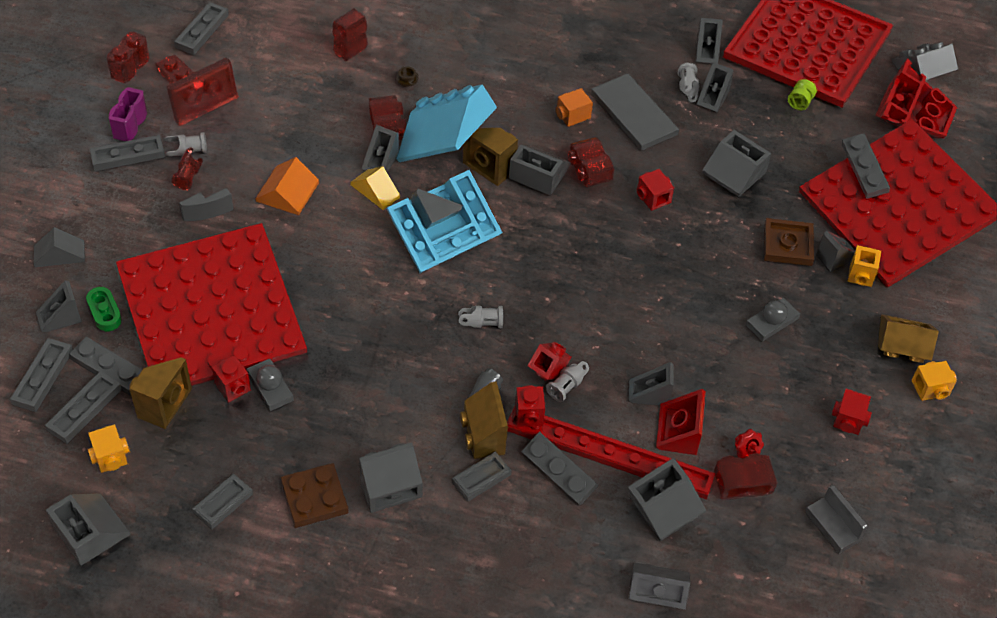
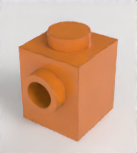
(574, 107)

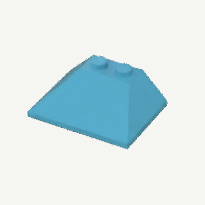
(449, 238)

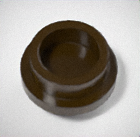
(407, 76)

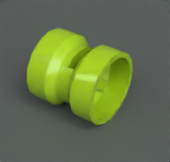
(802, 94)

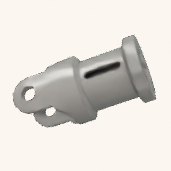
(689, 83)
(197, 142)
(479, 316)
(569, 378)

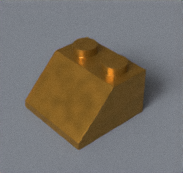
(490, 152)
(907, 338)
(160, 391)
(485, 422)

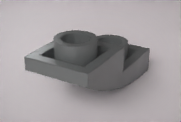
(202, 208)

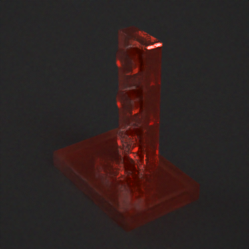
(197, 92)

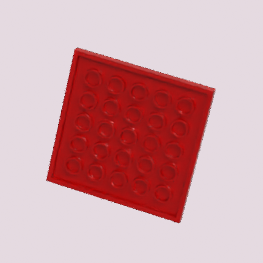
(810, 42)
(922, 216)
(212, 303)

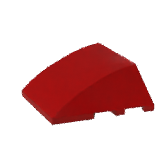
(915, 99)

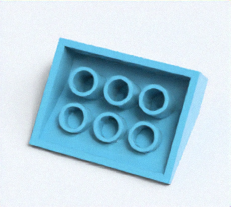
(444, 122)

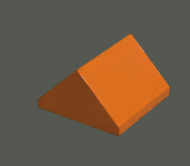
(288, 187)

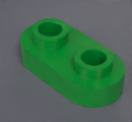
(105, 310)

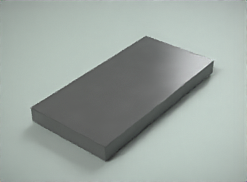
(634, 111)

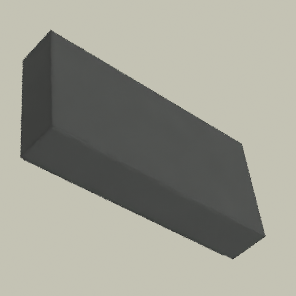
(481, 476)
(222, 501)

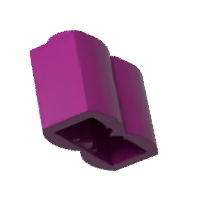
(128, 114)

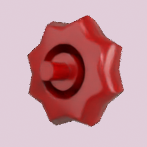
(748, 443)

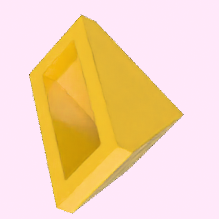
(377, 187)

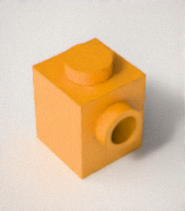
(864, 266)
(934, 380)
(108, 449)

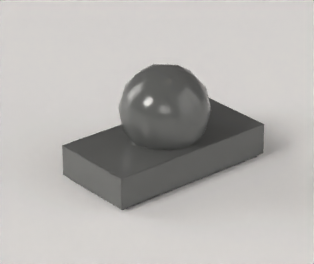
(772, 318)
(270, 384)

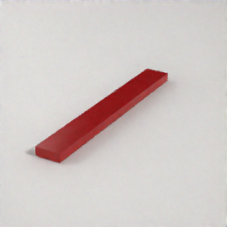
(608, 450)

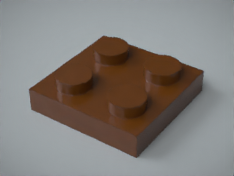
(789, 241)
(314, 495)

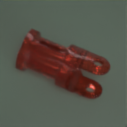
(187, 169)

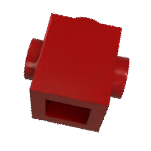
(655, 189)
(549, 360)
(231, 378)
(529, 406)
(852, 412)

